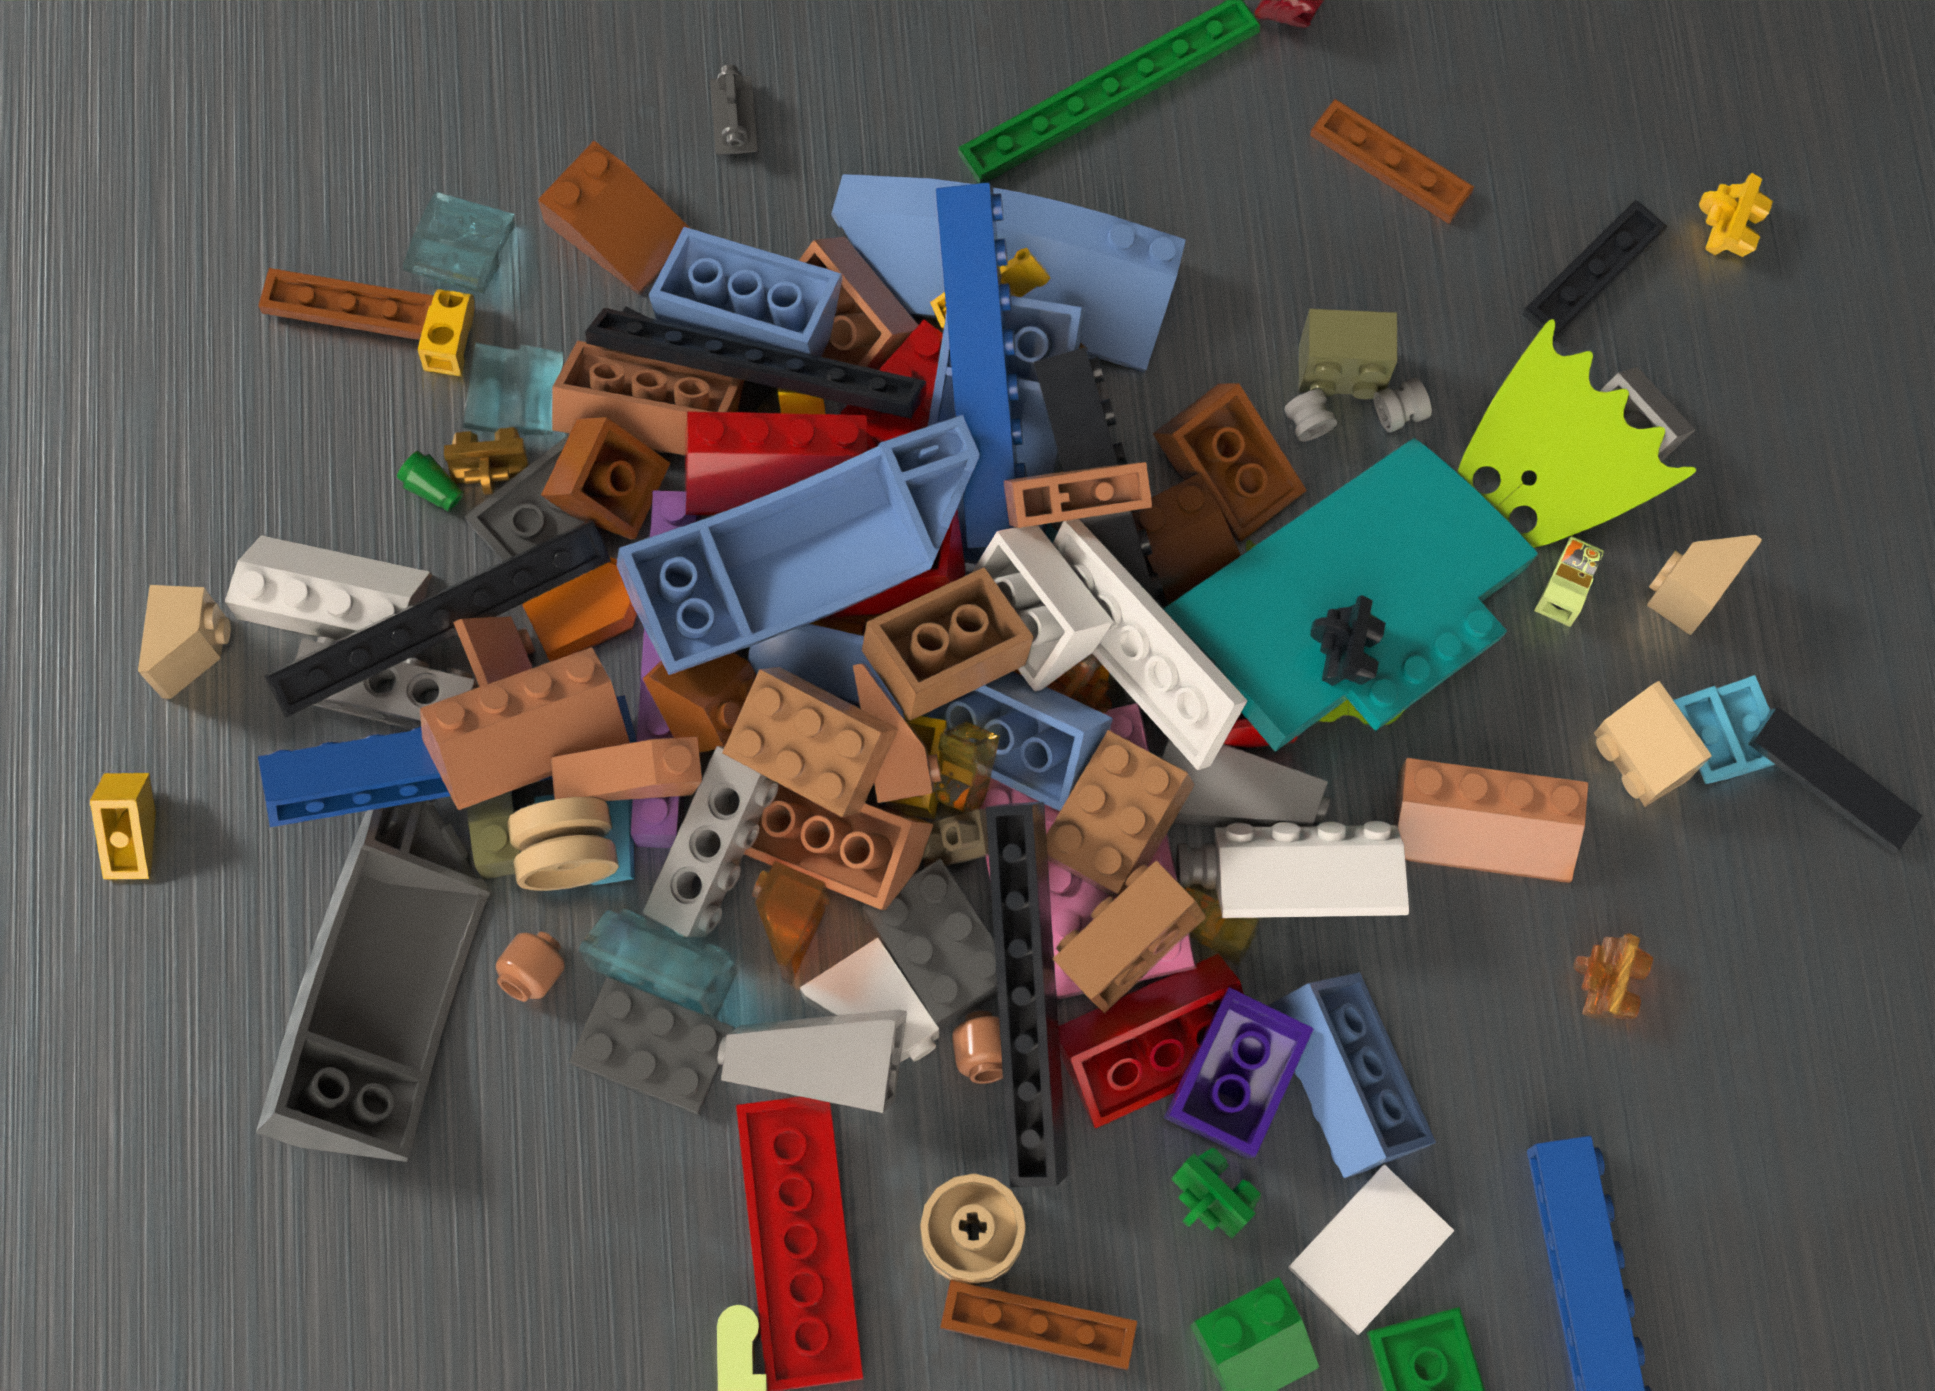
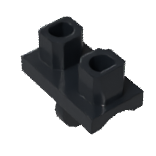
(1343, 641)

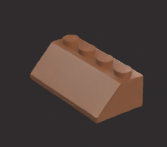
(638, 395)
(514, 726)
(1490, 819)
(855, 855)

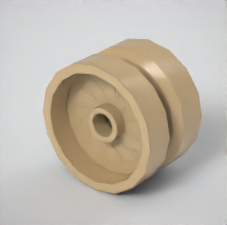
(562, 843)
(979, 1202)

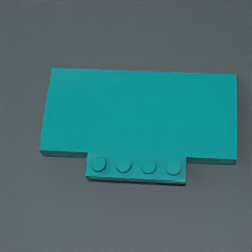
(1396, 534)

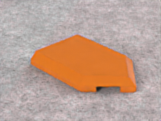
(582, 612)

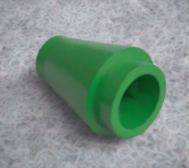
(429, 481)

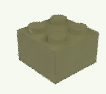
(1347, 352)

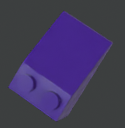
(1239, 1074)

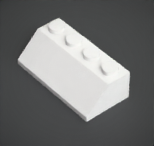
(319, 588)
(1310, 870)

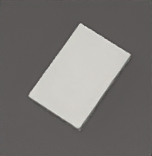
(1371, 1249)

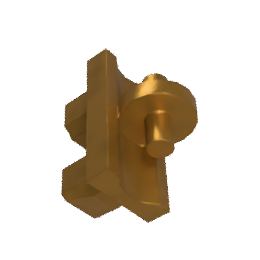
(486, 460)

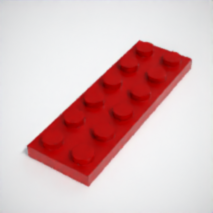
(799, 1243)

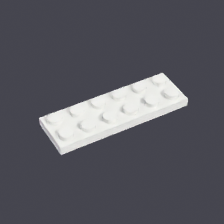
(1153, 654)

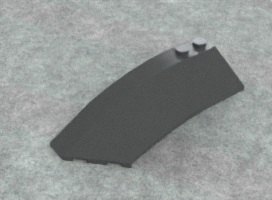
(377, 989)

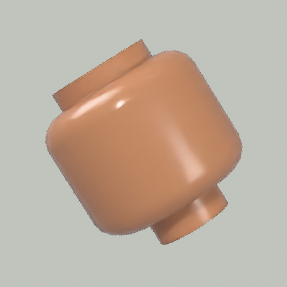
(530, 966)
(978, 1047)

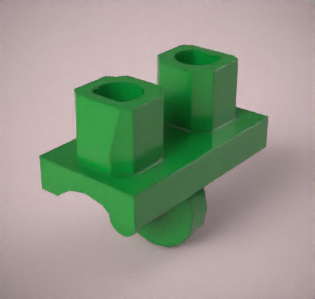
(1211, 1198)

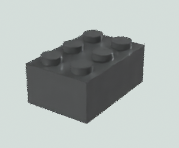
(938, 944)

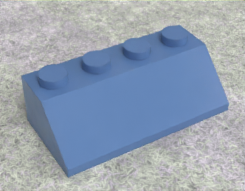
(746, 293)
(818, 656)
(1041, 733)
(1354, 1076)

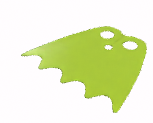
(1574, 441)

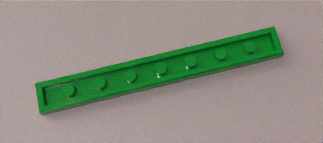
(1108, 90)

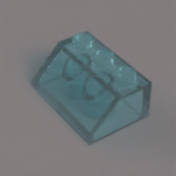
(659, 962)

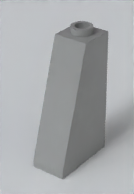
(1248, 791)
(820, 1058)

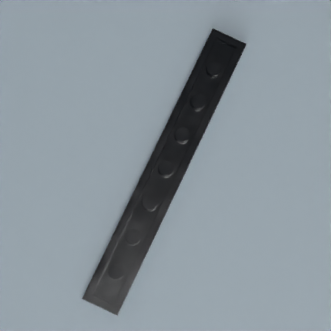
(757, 362)
(432, 619)

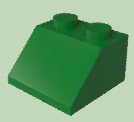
(1256, 1341)

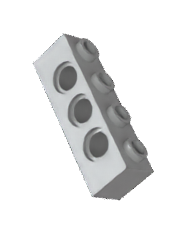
(400, 704)
(672, 897)

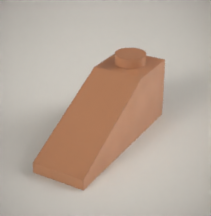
(1077, 494)
(907, 766)
(630, 771)

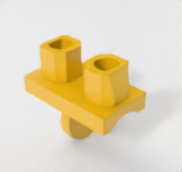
(1728, 214)

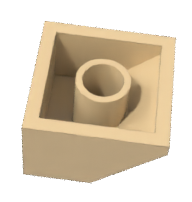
(1696, 581)
(180, 637)
(1651, 745)

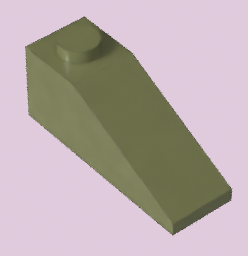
(490, 835)

